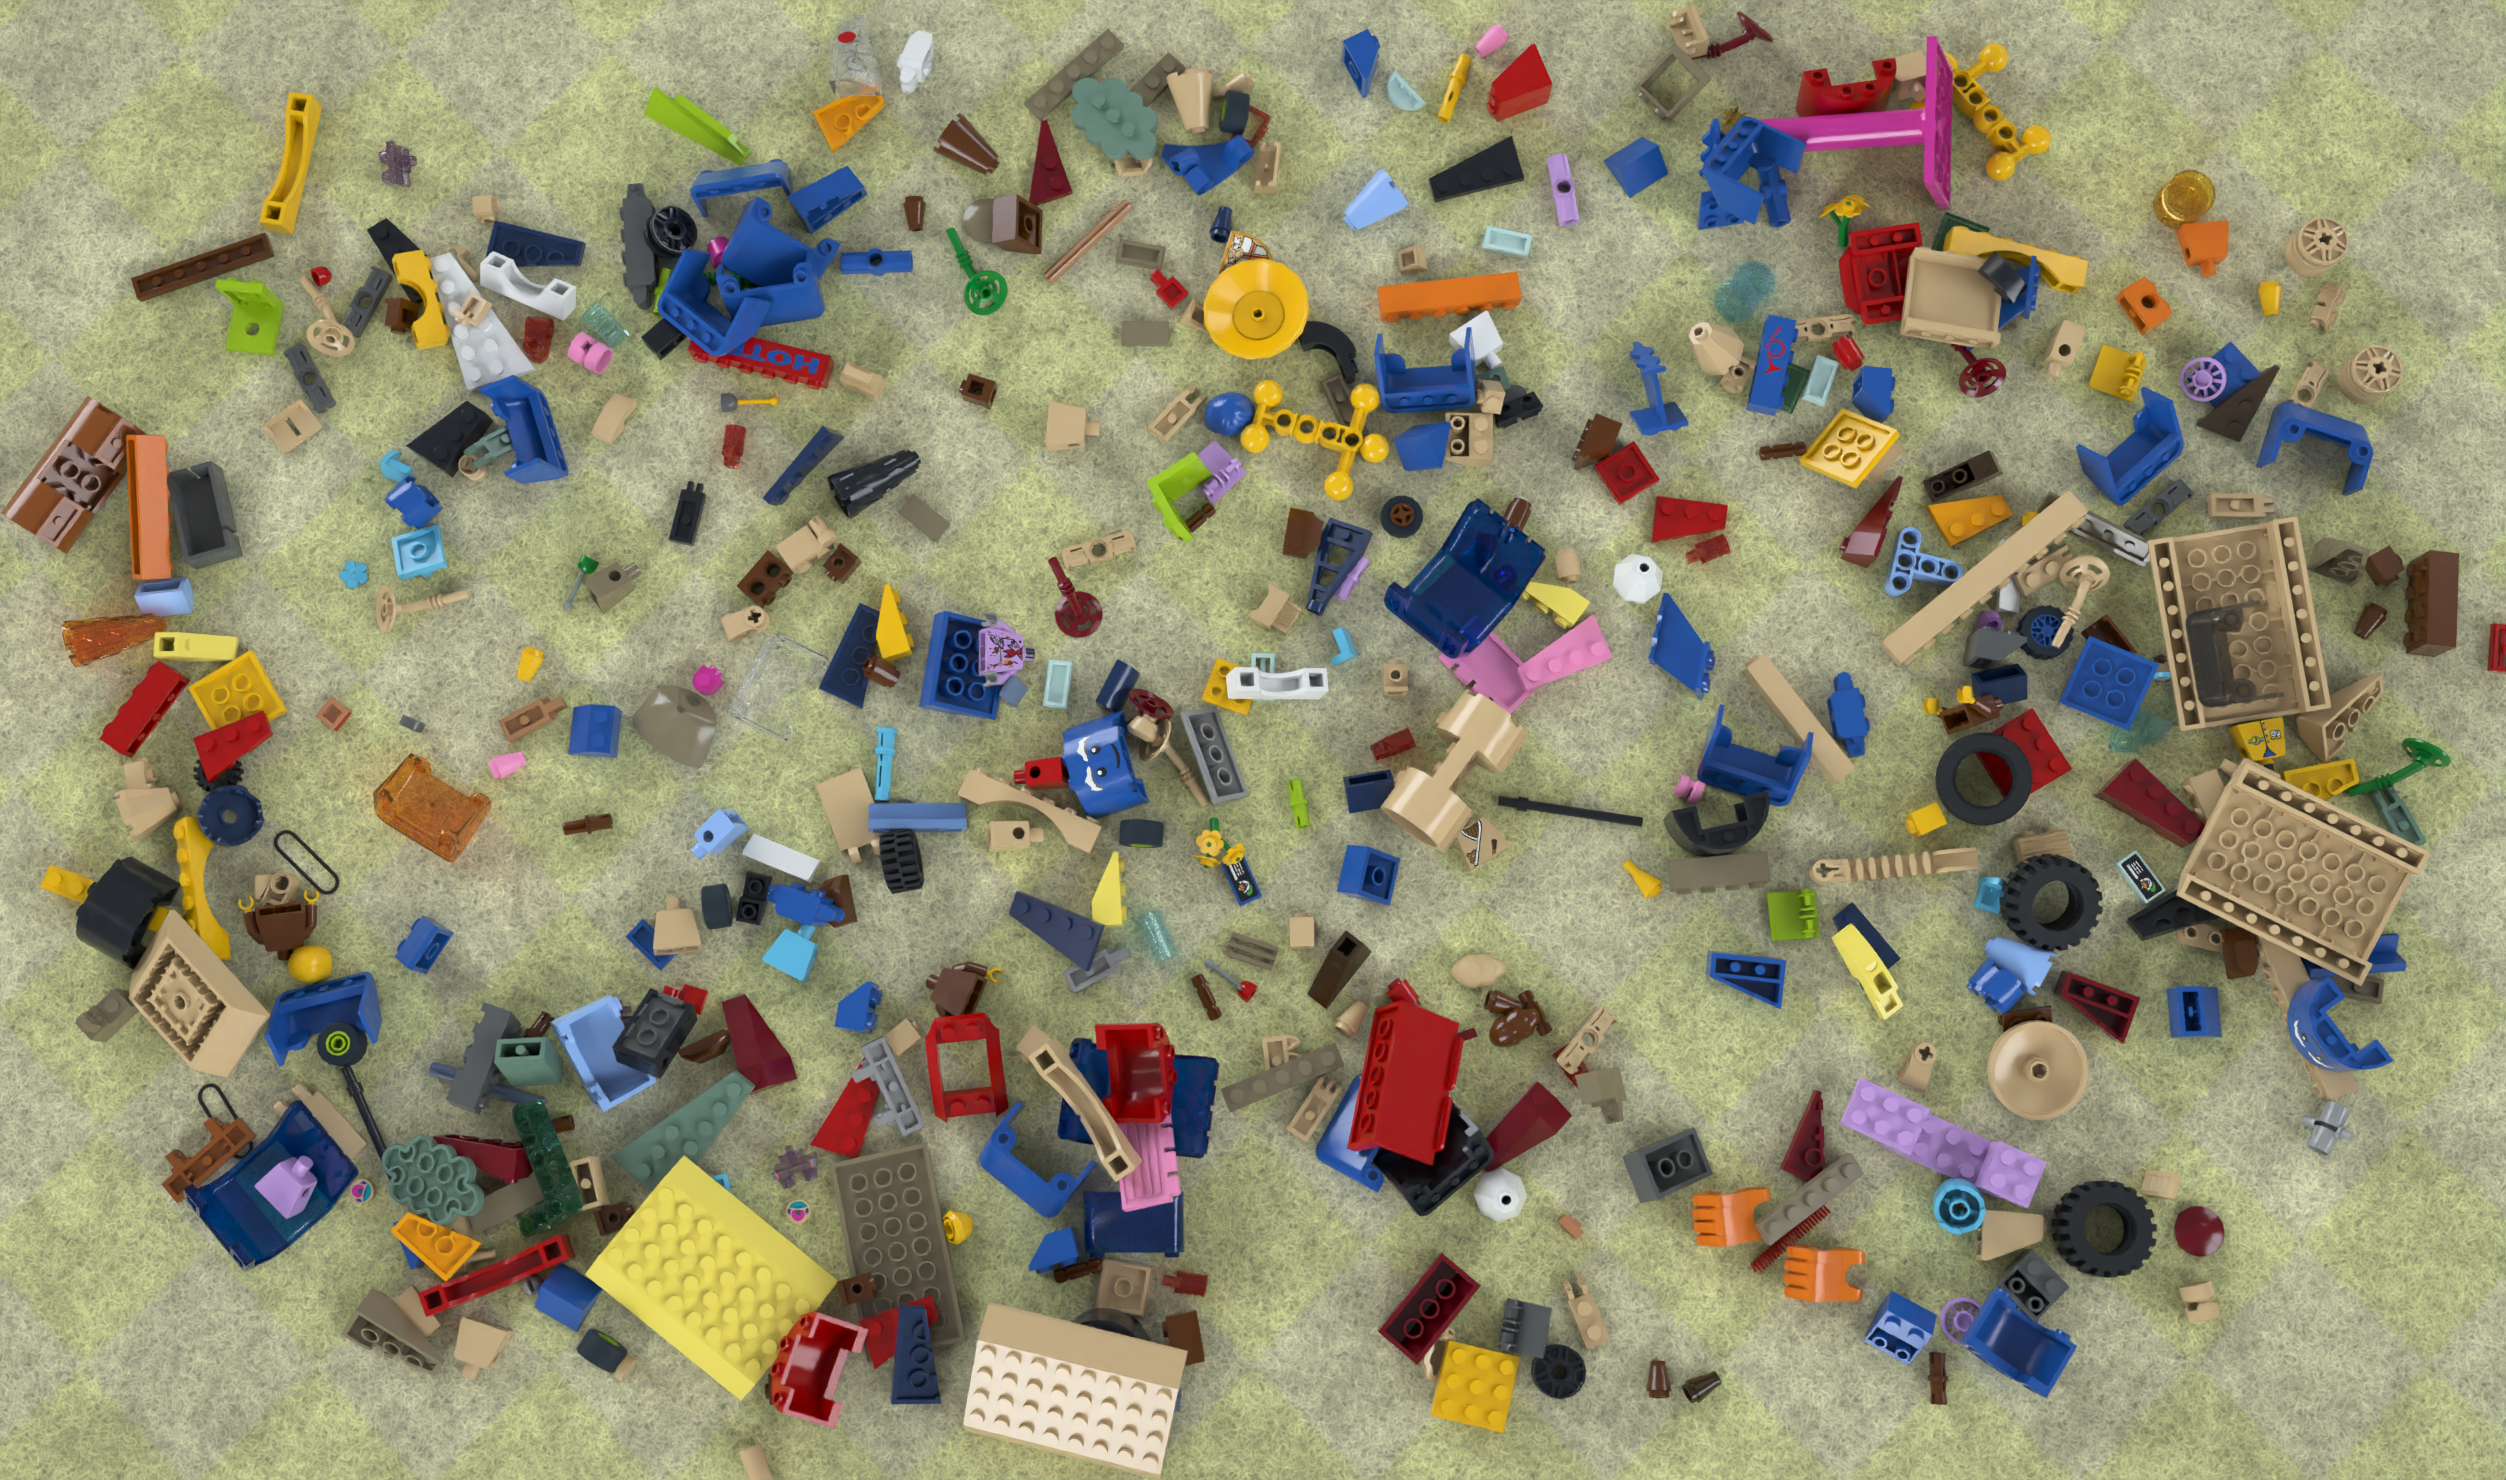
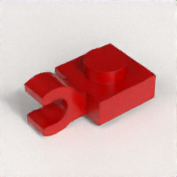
(1170, 290)
(689, 994)

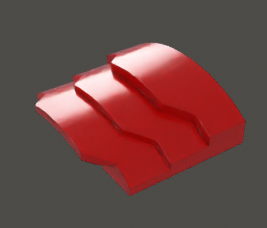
(1876, 271)

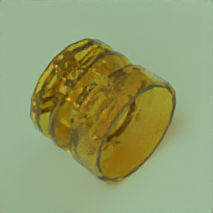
(2190, 188)

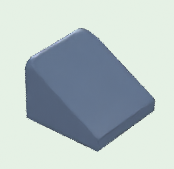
(1013, 691)

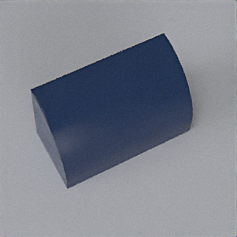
(2004, 682)
(1117, 687)
(1368, 790)

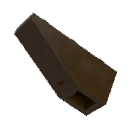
(1963, 476)
(1338, 968)

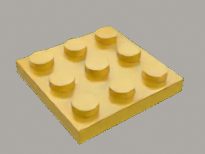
(1849, 448)
(237, 692)
(1474, 1386)

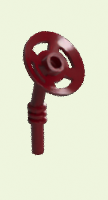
(1749, 33)
(1980, 373)
(1076, 608)
(1150, 704)

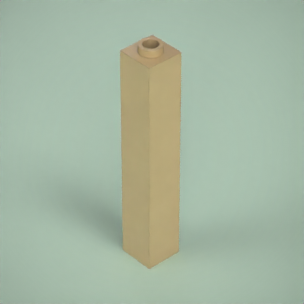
(1797, 718)

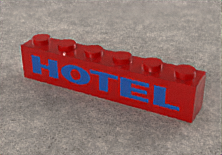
(773, 361)

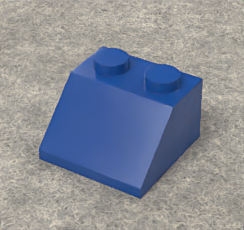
(1361, 59)
(2238, 371)
(595, 731)
(1368, 874)
(423, 944)

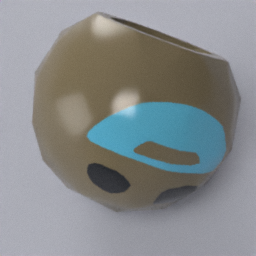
(2163, 673)

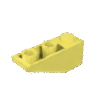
(1557, 601)
(194, 647)
(1107, 900)

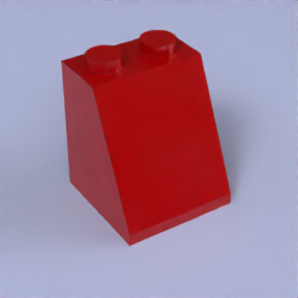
(1520, 86)

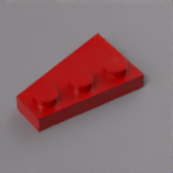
(1683, 517)
(227, 744)
(883, 1329)

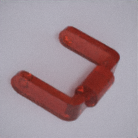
(1261, 131)

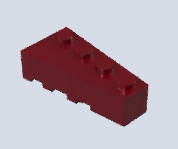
(2151, 803)

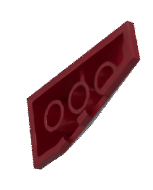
(1527, 1124)
(491, 1155)

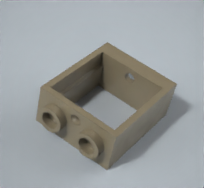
(1678, 54)

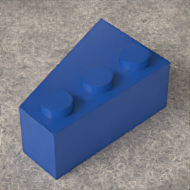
(826, 198)
(1751, 974)

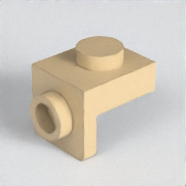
(1131, 167)
(472, 311)

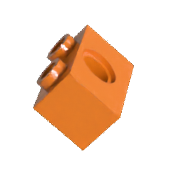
(2144, 318)

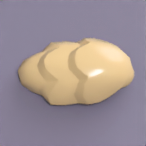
(1478, 970)
(1434, 1356)

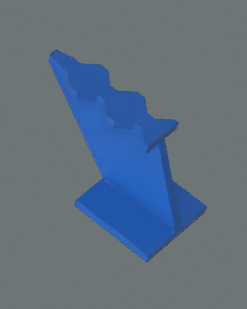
(1709, 212)
(2026, 301)
(1659, 415)
(1680, 649)

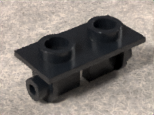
(1522, 407)

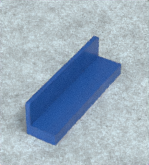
(2382, 957)

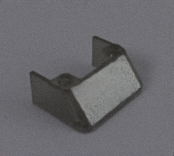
(2212, 659)

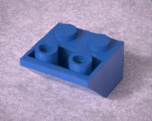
(1873, 393)
(857, 1009)
(2194, 1012)
(1055, 1248)
(1900, 1328)

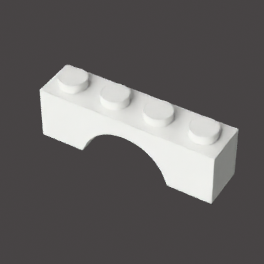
(503, 277)
(1255, 684)

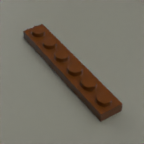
(202, 267)

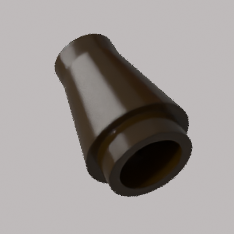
(1699, 1387)

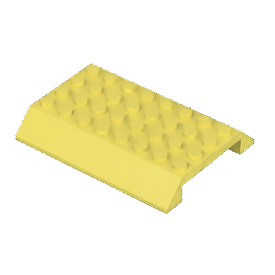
(711, 1277)

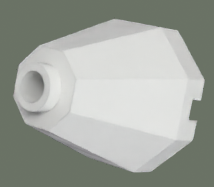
(1637, 578)
(1493, 1187)

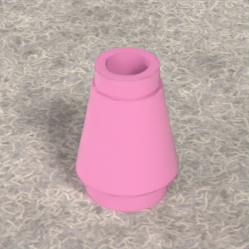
(1492, 40)
(506, 764)

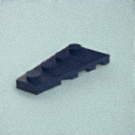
(534, 247)
(813, 453)
(845, 673)
(1062, 929)
(914, 1367)

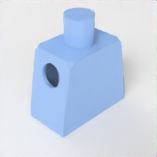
(718, 832)

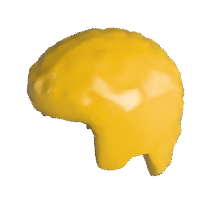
(310, 964)

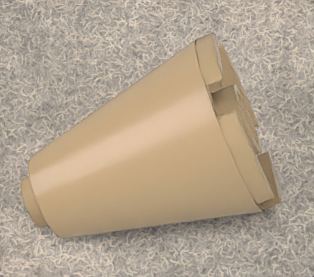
(1192, 97)

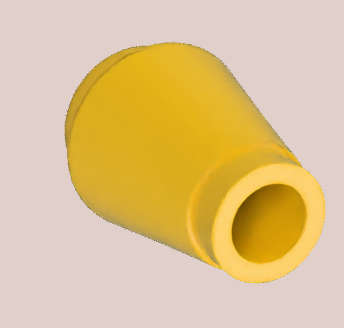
(2270, 297)
(529, 663)

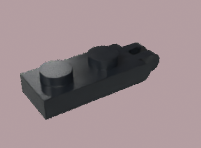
(688, 514)

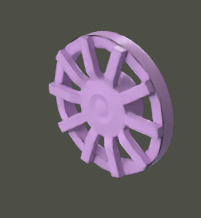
(2203, 378)
(1961, 1319)

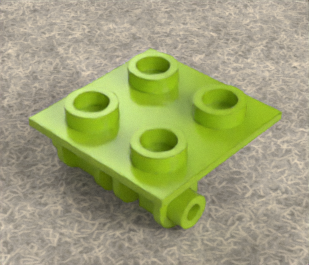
(1793, 915)

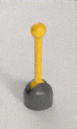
(730, 402)

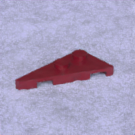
(1049, 176)
(1805, 1154)

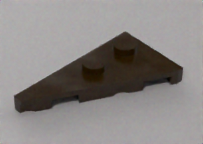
(2236, 413)

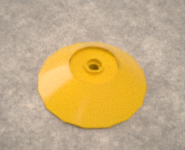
(1252, 289)

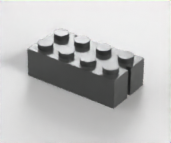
(203, 515)

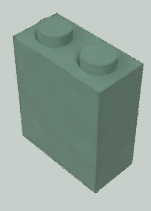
(529, 1061)

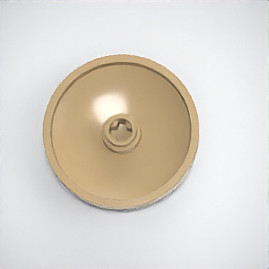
(2037, 1070)

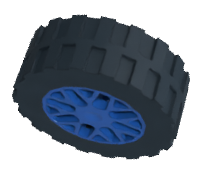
(2041, 627)

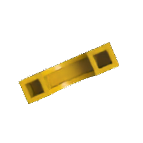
(413, 270)

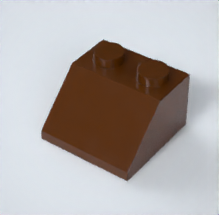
(1017, 225)

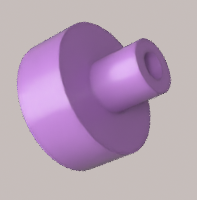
(1989, 619)

